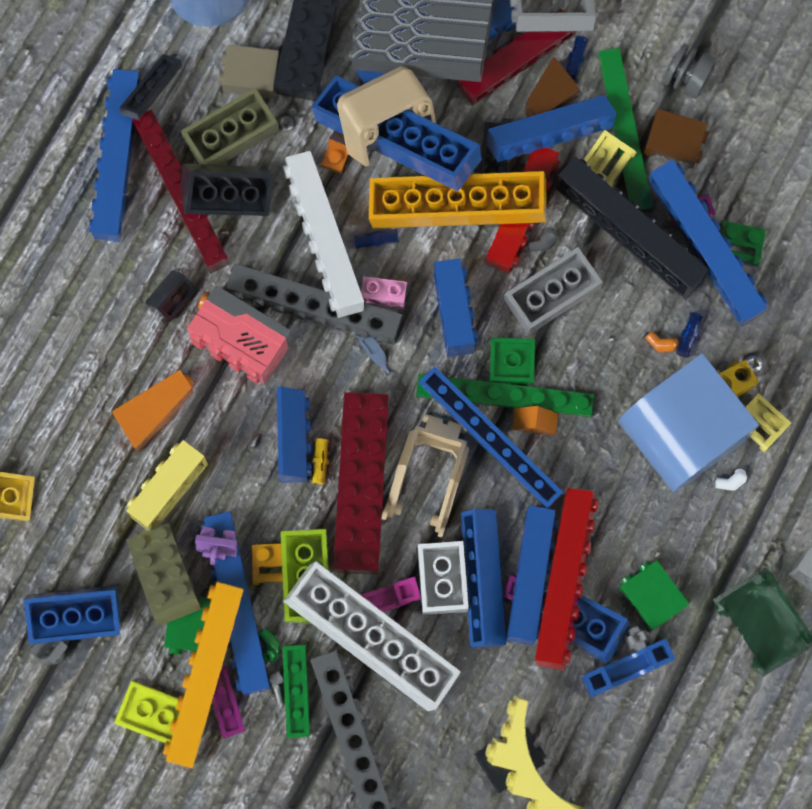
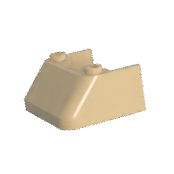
(376, 102)

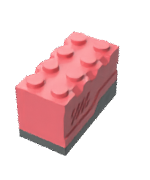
(239, 335)

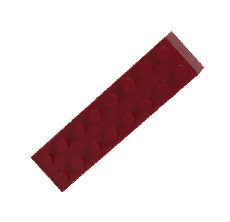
(361, 483)

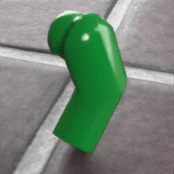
(272, 645)

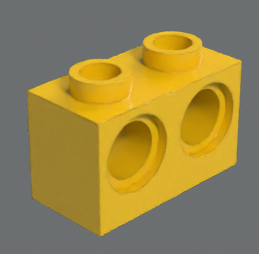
(739, 387)

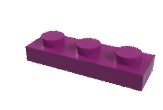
(226, 706)

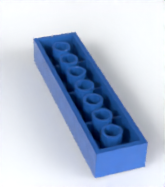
(409, 140)
(707, 243)

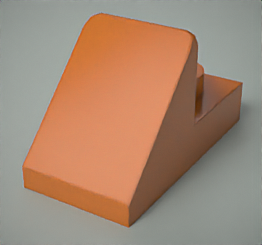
(336, 153)

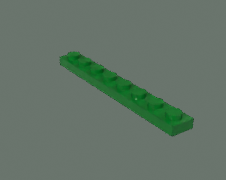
(519, 396)

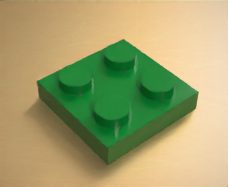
(512, 360)

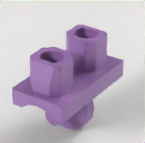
(216, 547)

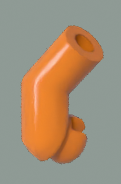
(662, 345)

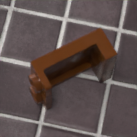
(676, 137)

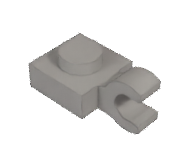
(635, 639)

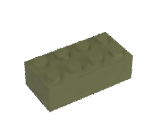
(230, 129)
(163, 574)

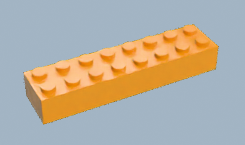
(480, 201)

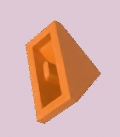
(535, 420)

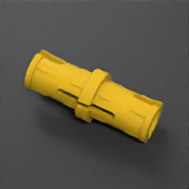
(320, 461)

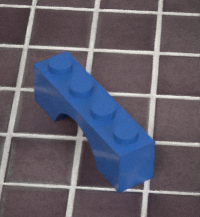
(627, 668)

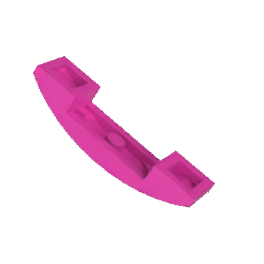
(395, 595)

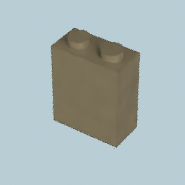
(249, 69)

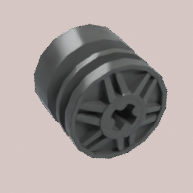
(689, 71)

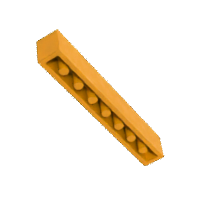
(204, 674)

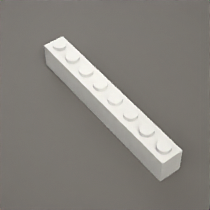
(324, 234)

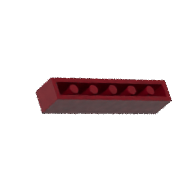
(512, 60)

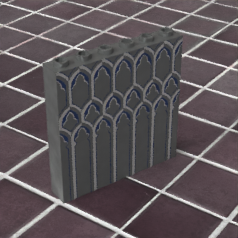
(424, 35)

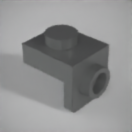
(49, 652)

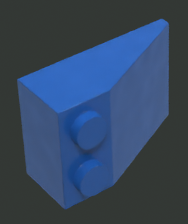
(598, 630)

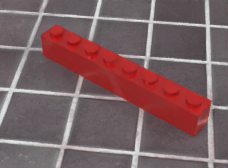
(566, 579)

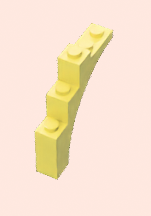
(514, 755)

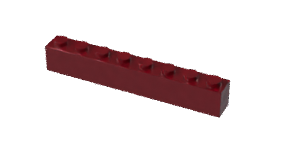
(171, 173)

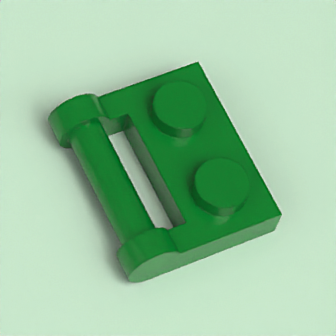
(747, 238)

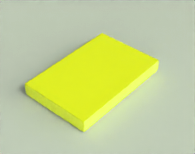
(147, 711)

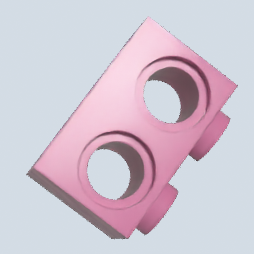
(384, 292)

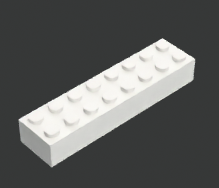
(372, 636)

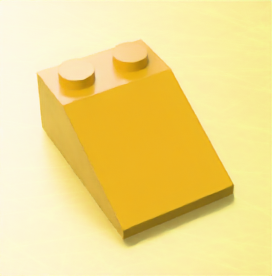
(16, 496)

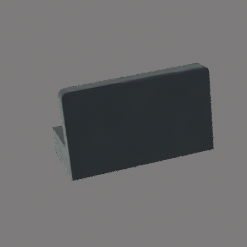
(171, 295)

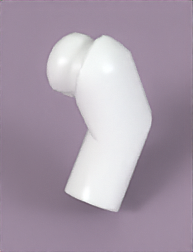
(733, 482)

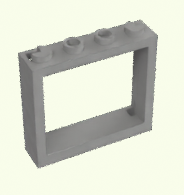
(554, 21)

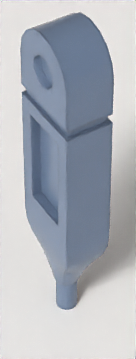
(374, 352)

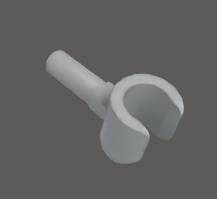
(275, 680)

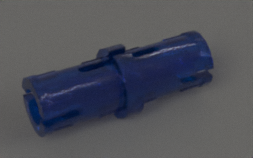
(576, 56)
(376, 238)
(689, 335)

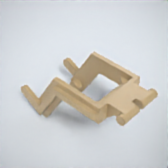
(441, 437)

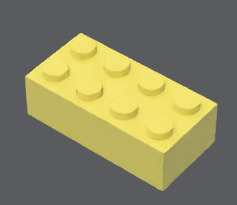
(167, 486)

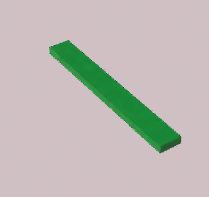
(624, 126)

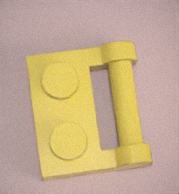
(604, 151)
(768, 419)

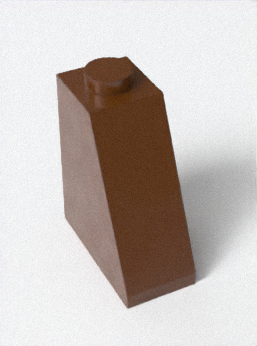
(552, 90)

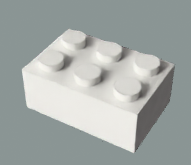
(442, 578)

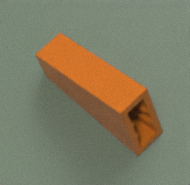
(153, 408)

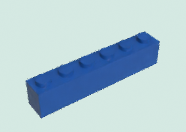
(550, 128)
(531, 575)
(483, 578)

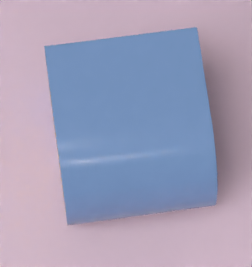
(688, 423)

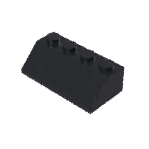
(226, 189)

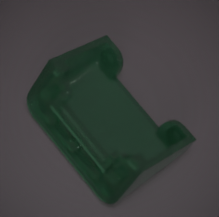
(765, 621)

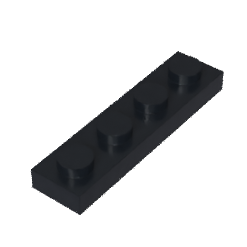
(150, 87)

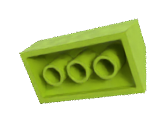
(299, 551)

